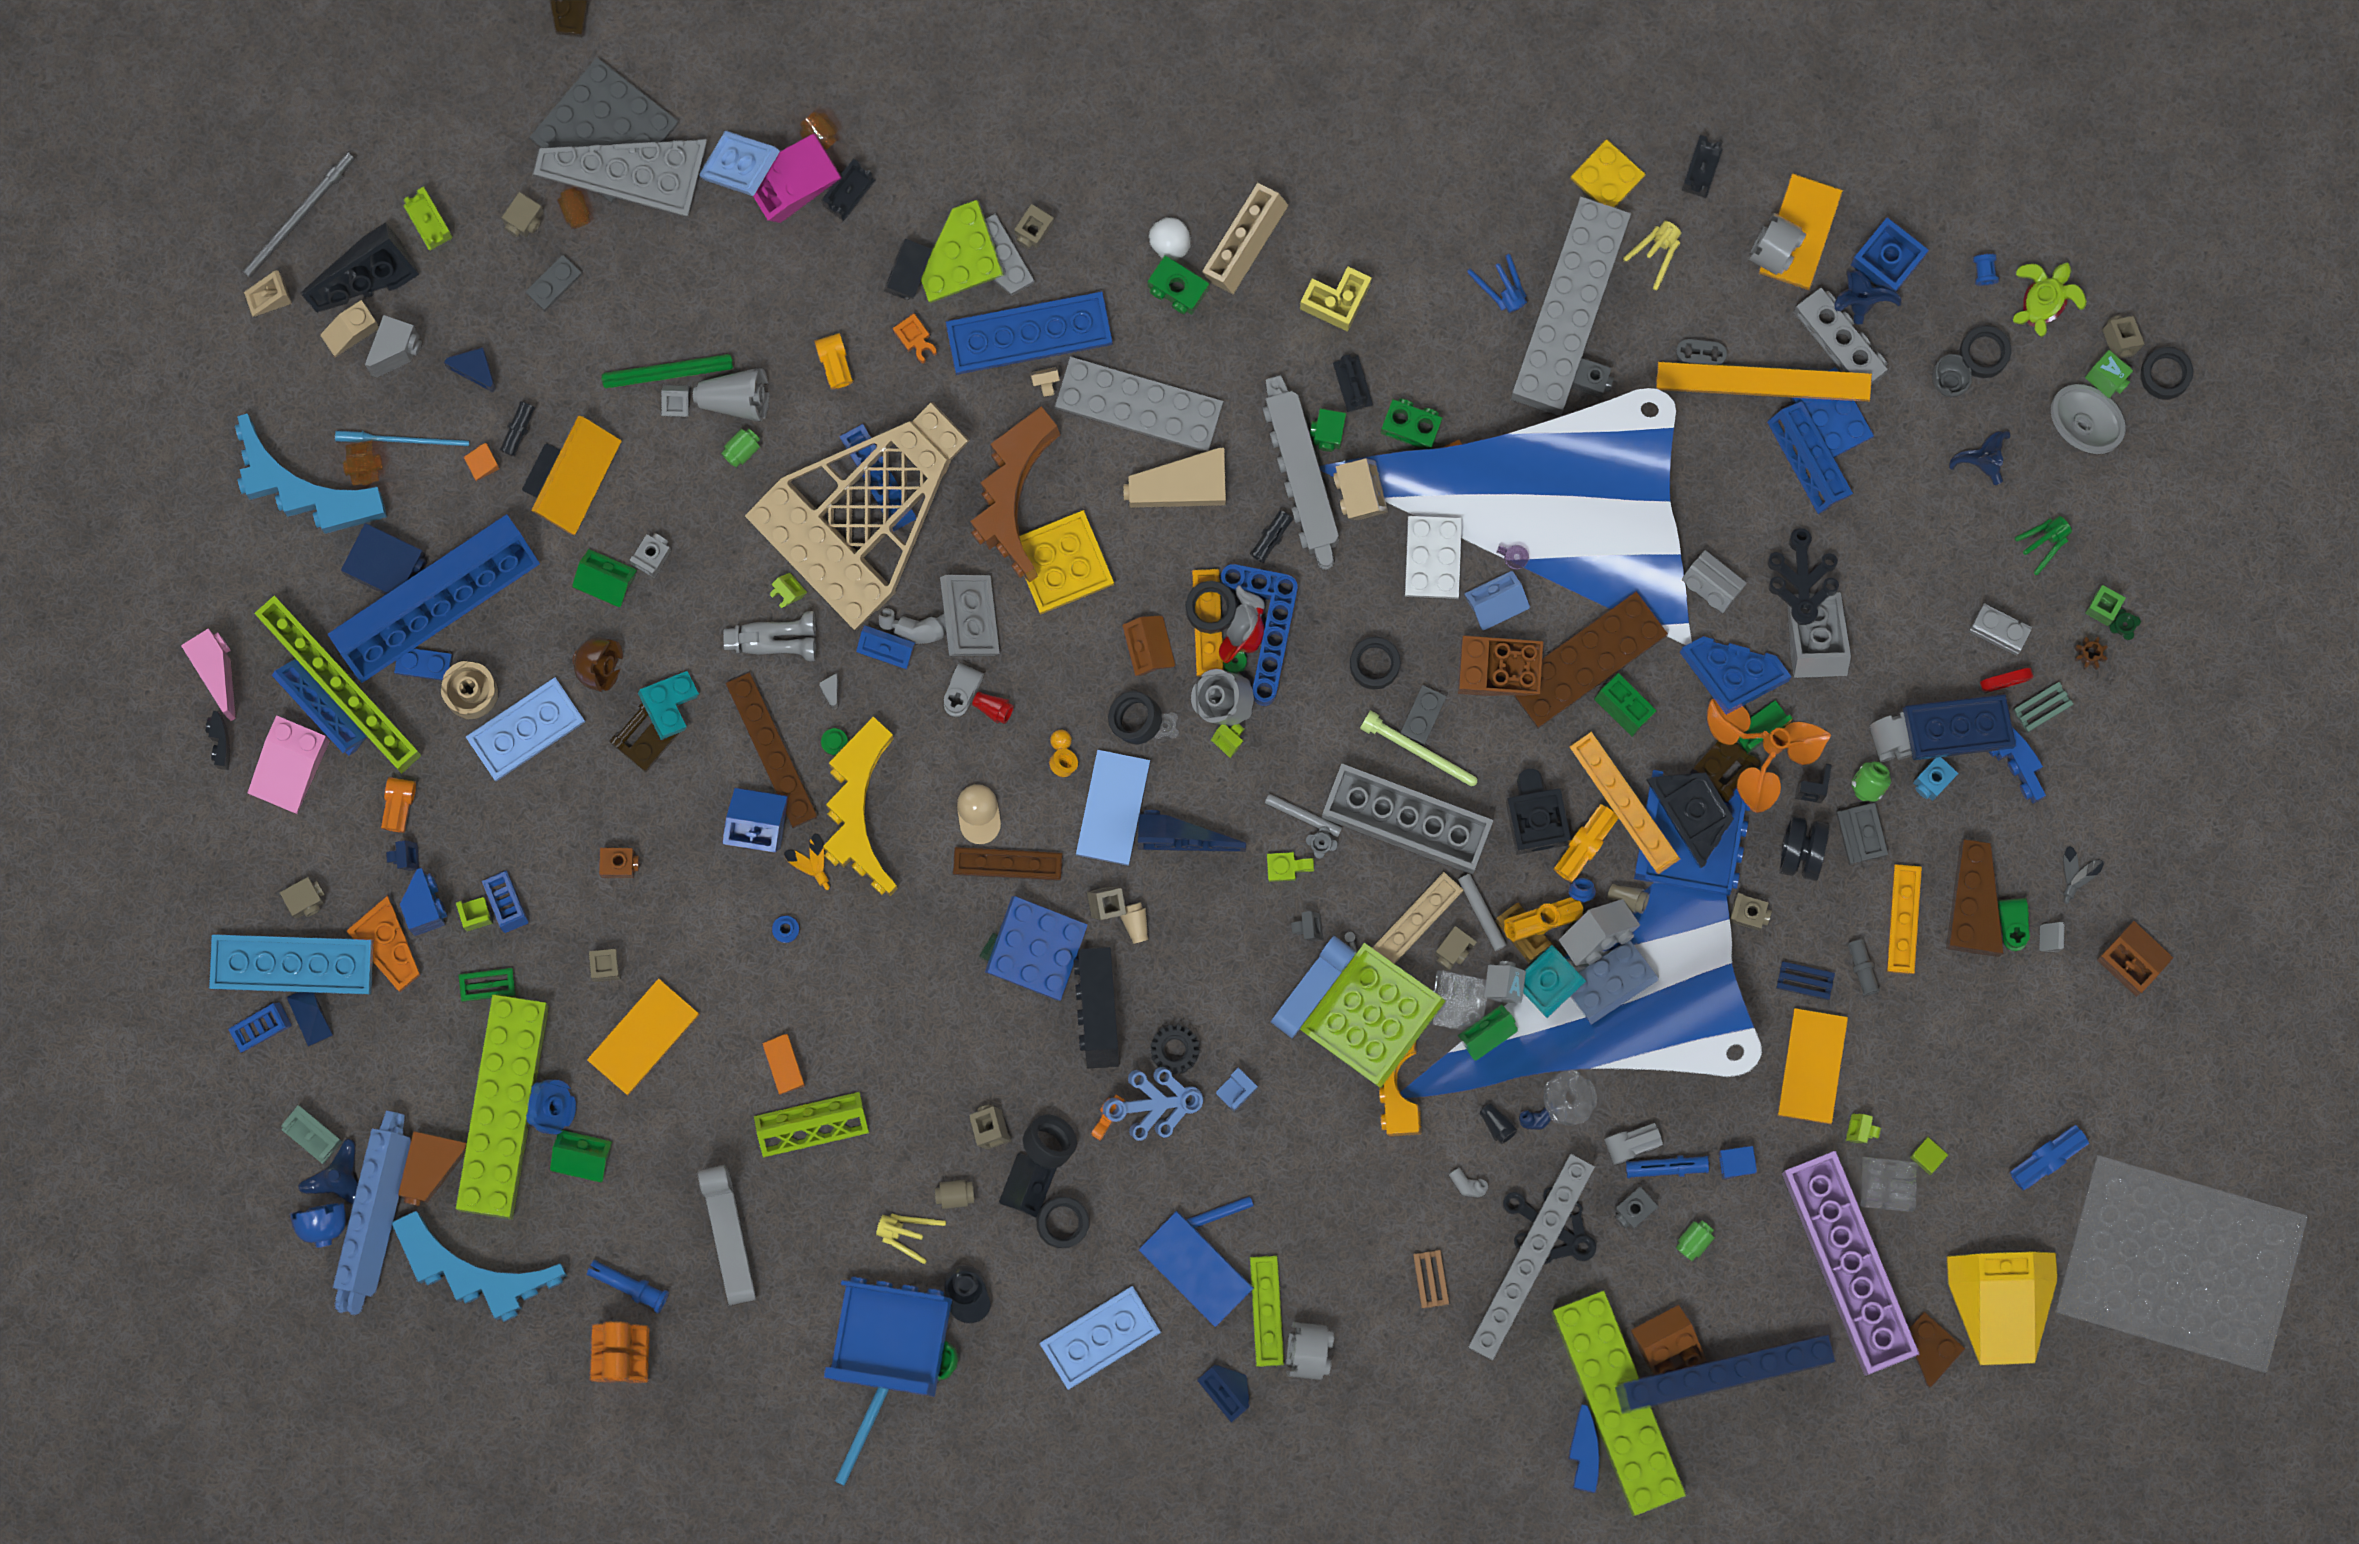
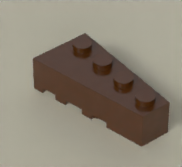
(1974, 908)

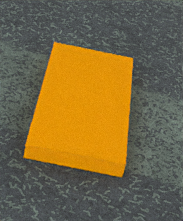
(1813, 209)
(576, 475)
(643, 1037)
(1812, 1066)

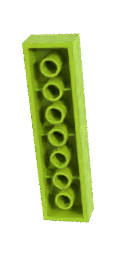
(501, 1106)
(1629, 1438)

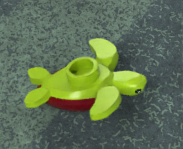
(2047, 296)

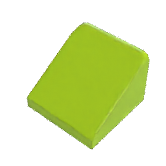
(1929, 1156)

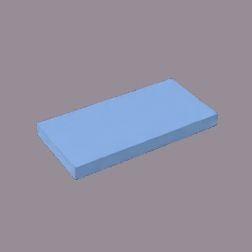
(525, 729)
(1113, 807)
(1100, 1338)

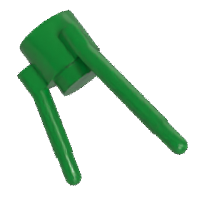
(2054, 532)

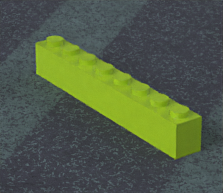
(337, 684)

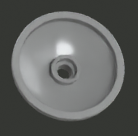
(2087, 419)

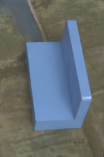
(1497, 600)

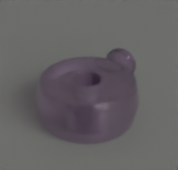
(1509, 553)

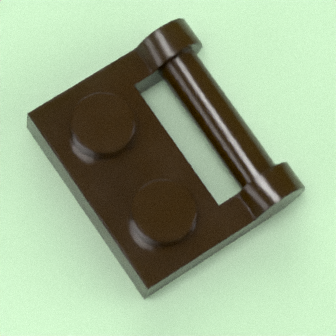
(647, 746)
(1719, 761)

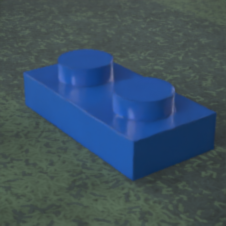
(885, 647)
(423, 664)

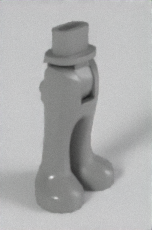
(758, 637)

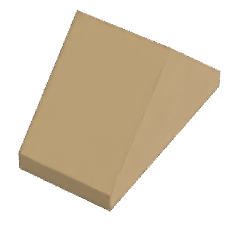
(268, 294)

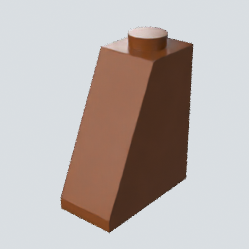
(428, 1166)

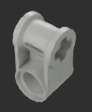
(963, 686)

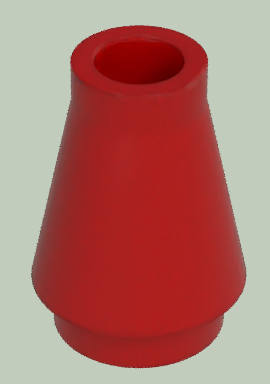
(994, 707)

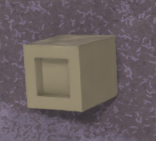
(604, 965)

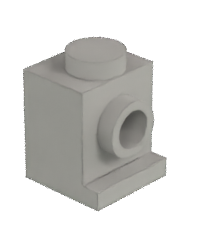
(651, 564)

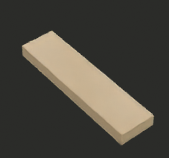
(1418, 918)

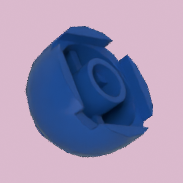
(319, 1223)

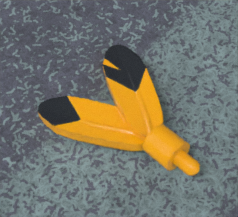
(812, 866)

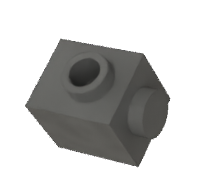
(1592, 378)
(1635, 1209)

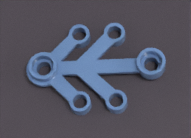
(1156, 1105)

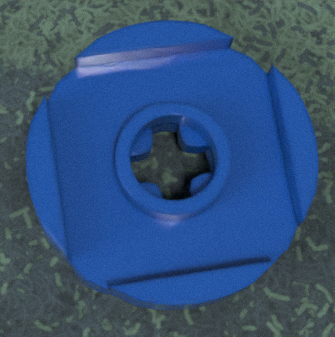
(539, 1111)

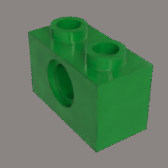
(1171, 272)

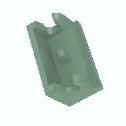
(311, 1134)

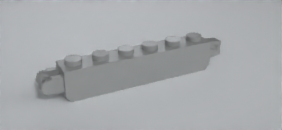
(1302, 471)

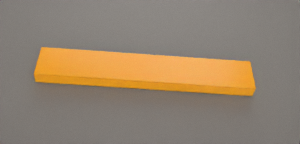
(1624, 803)

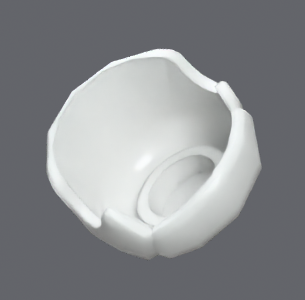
(1170, 238)

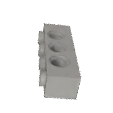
(1825, 334)

